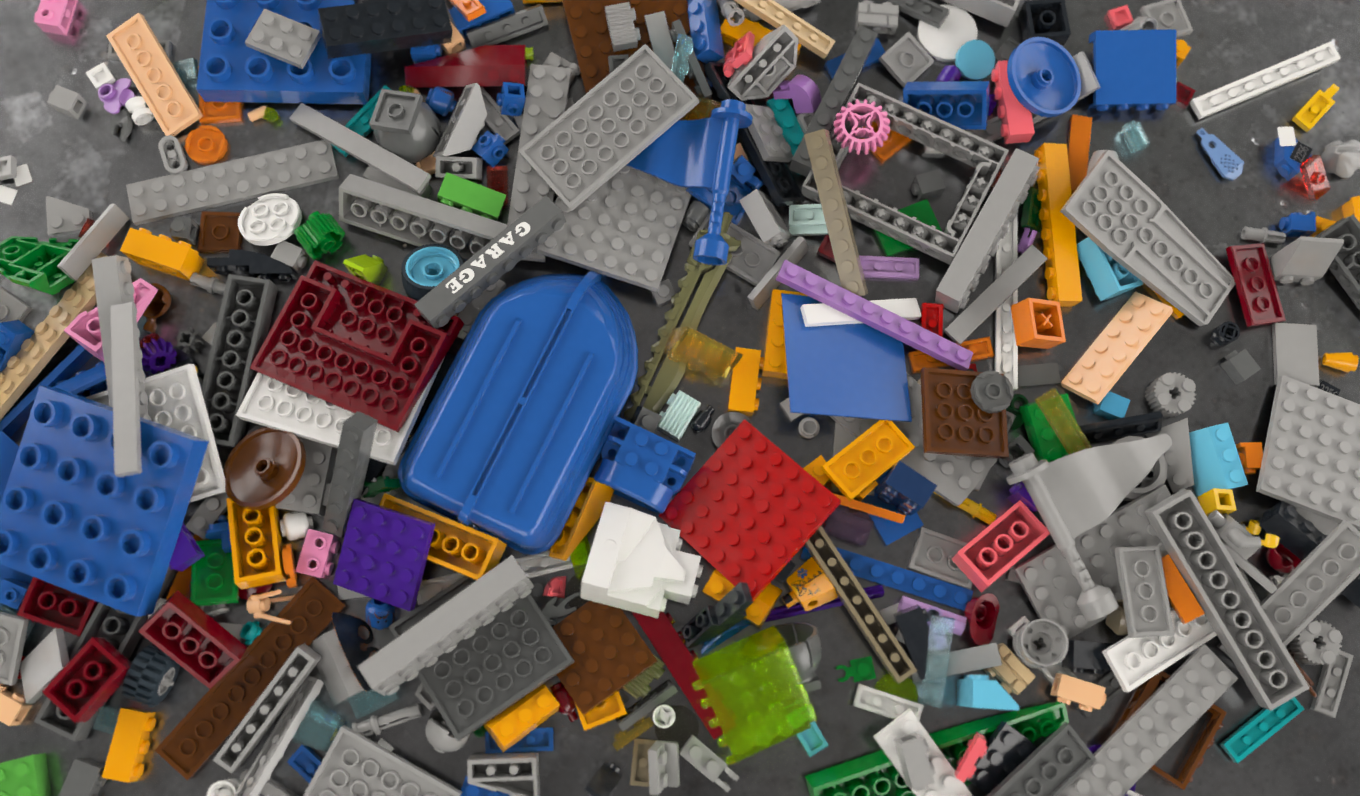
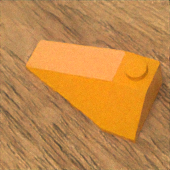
(582, 518)

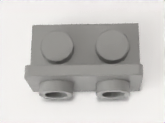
(663, 766)

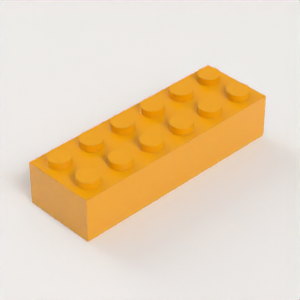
(453, 543)

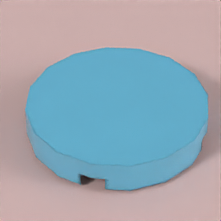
(975, 60)

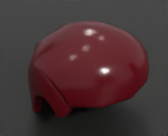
(1282, 559)

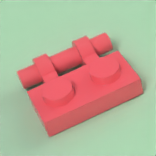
(739, 54)
(976, 748)

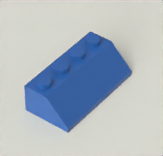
(955, 102)
(86, 381)

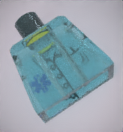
(319, 727)

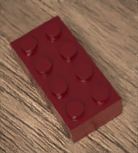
(193, 639)

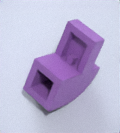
(802, 91)

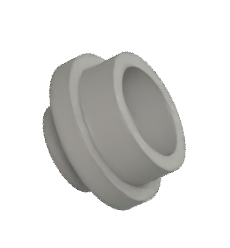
(808, 427)

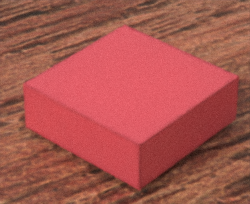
(1120, 17)

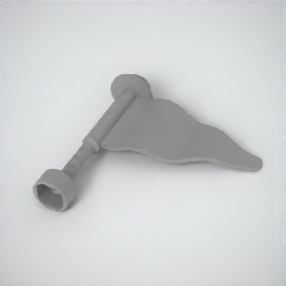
(1081, 494)

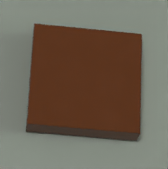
(219, 232)

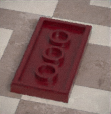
(1255, 284)

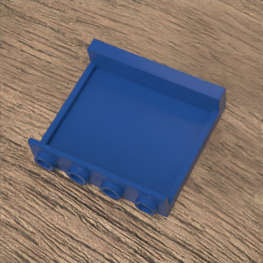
(1134, 69)

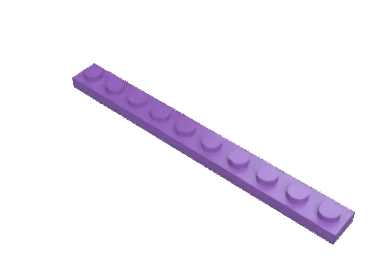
(874, 316)

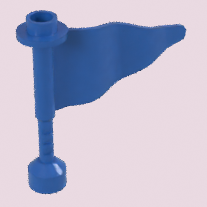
(700, 156)

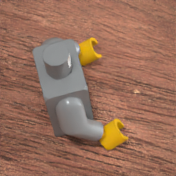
(1239, 535)

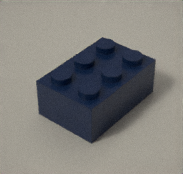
(905, 489)

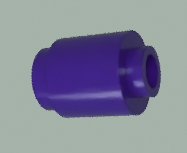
(949, 74)

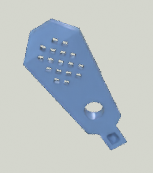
(1221, 154)

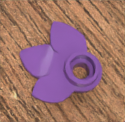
(115, 95)

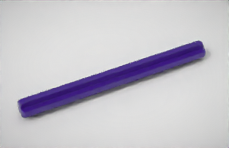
(783, 612)

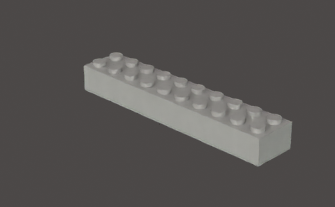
(1226, 600)

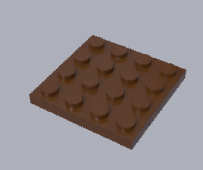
(954, 421)
(604, 653)

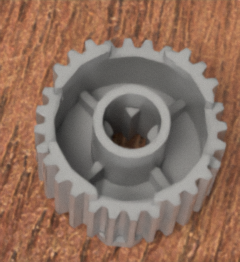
(1171, 394)
(1316, 644)

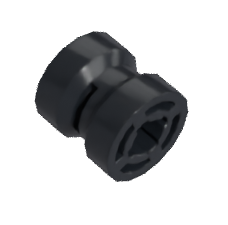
(1221, 337)

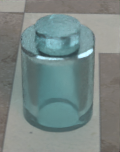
(1135, 136)

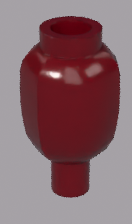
(567, 704)

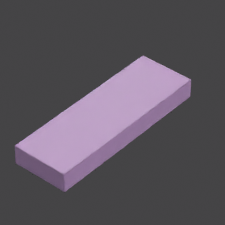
(890, 267)

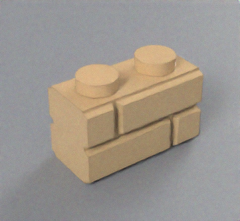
(1012, 673)

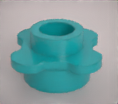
(250, 631)

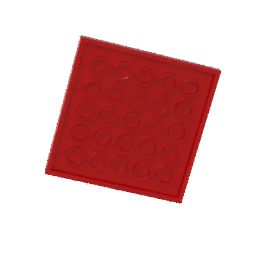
(749, 509)

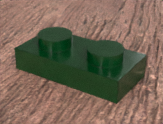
(1031, 209)

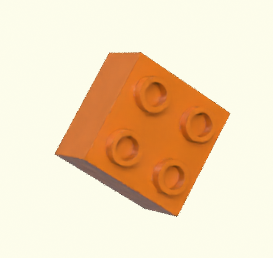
(1038, 323)

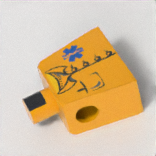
(809, 587)

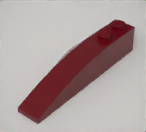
(481, 65)

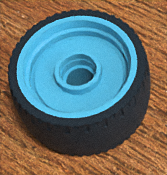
(427, 268)

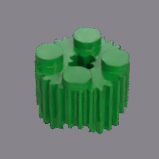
(320, 235)

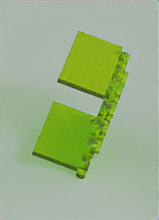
(754, 693)

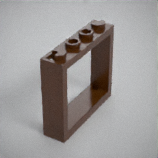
(1202, 741)

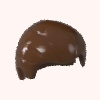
(156, 308)

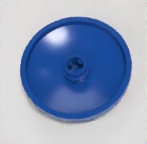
(1044, 77)

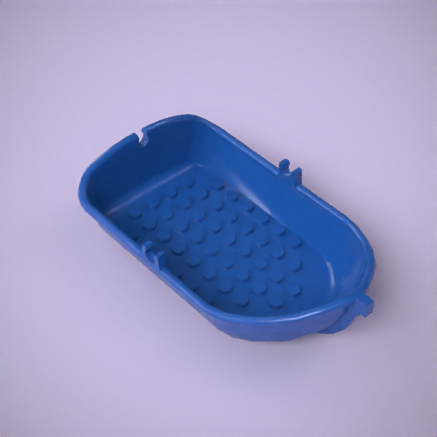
(525, 410)

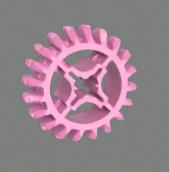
(852, 114)

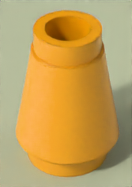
(1342, 361)

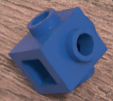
(512, 103)
(490, 148)

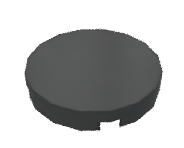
(991, 391)

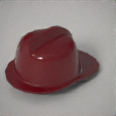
(982, 617)

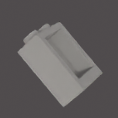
(766, 219)

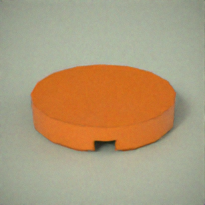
(206, 145)
(289, 565)

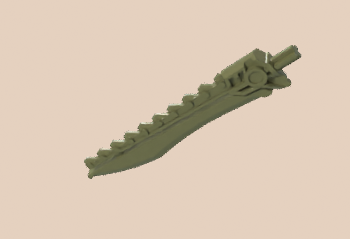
(671, 371)

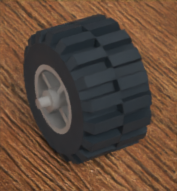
(150, 676)

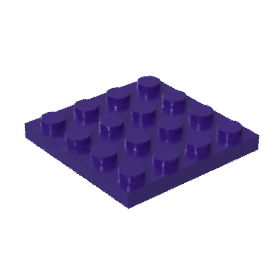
(384, 554)

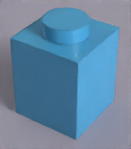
(1111, 406)

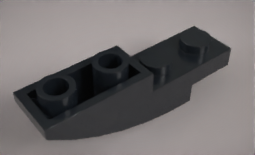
(251, 262)
(719, 618)

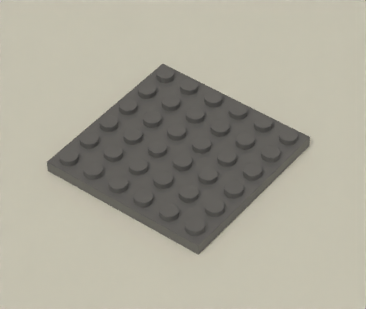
(493, 665)

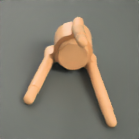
(260, 604)

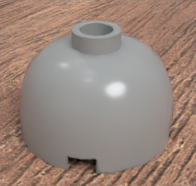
(440, 735)

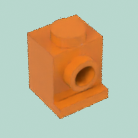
(1250, 456)

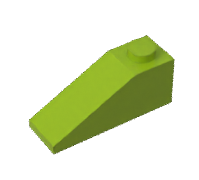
(367, 268)

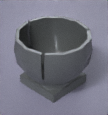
(405, 125)
(805, 653)

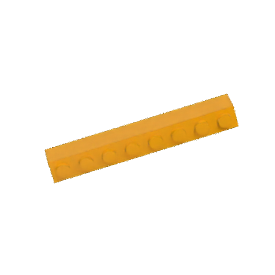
(1057, 230)

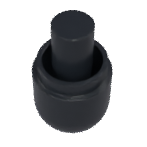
(702, 419)

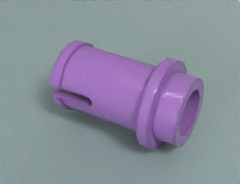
(1026, 242)

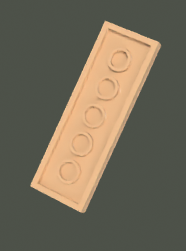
(154, 75)
(1116, 347)

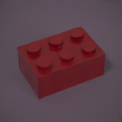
(57, 607)
(88, 680)

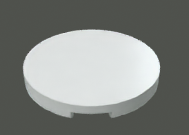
(954, 32)
(270, 219)

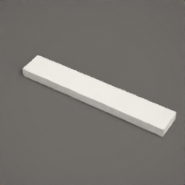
(825, 315)

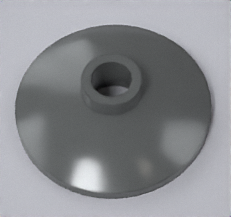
(724, 424)

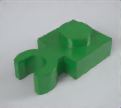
(860, 670)

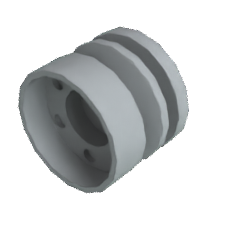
(1050, 637)

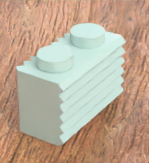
(678, 415)

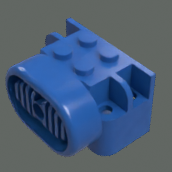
(643, 466)

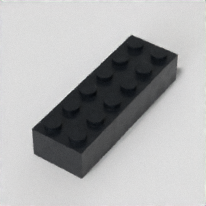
(383, 26)

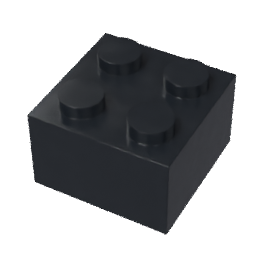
(1045, 20)

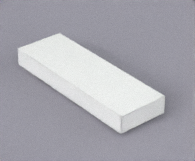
(884, 703)

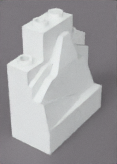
(638, 563)

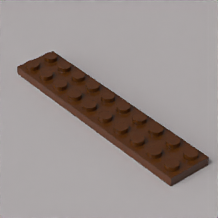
(238, 690)

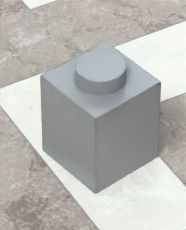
(67, 102)
(290, 255)

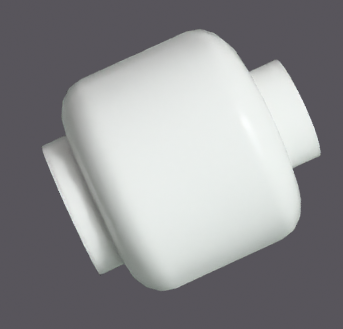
(295, 525)

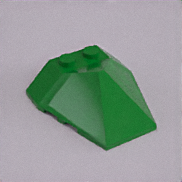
(35, 263)

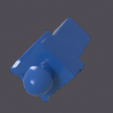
(220, 531)

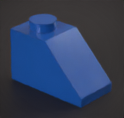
(1286, 166)

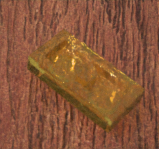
(624, 737)

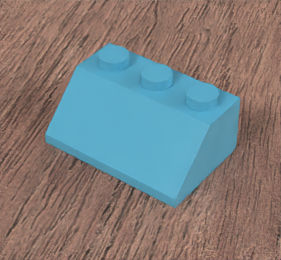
(1104, 272)
(1215, 460)
(980, 692)

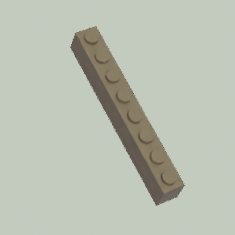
(835, 212)
(860, 606)

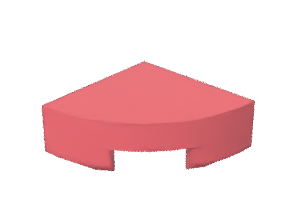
(555, 587)

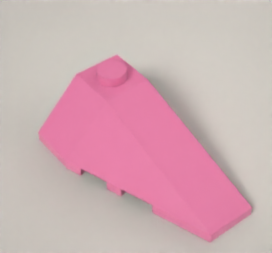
(86, 326)

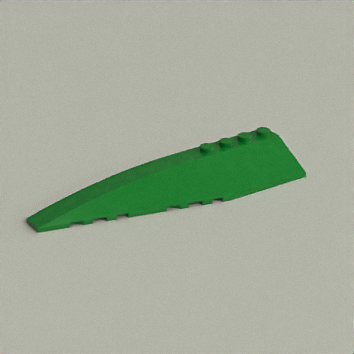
(878, 777)

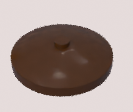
(264, 468)

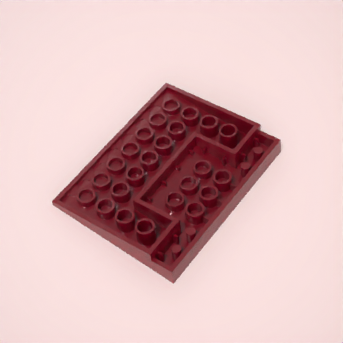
(354, 345)

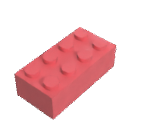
(1000, 546)

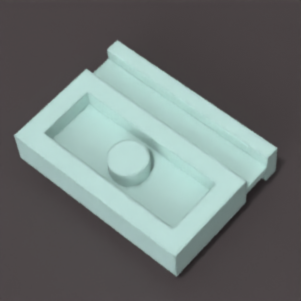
(807, 220)

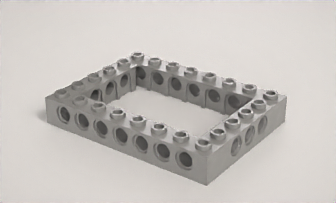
(940, 136)

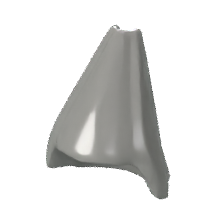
(1342, 158)

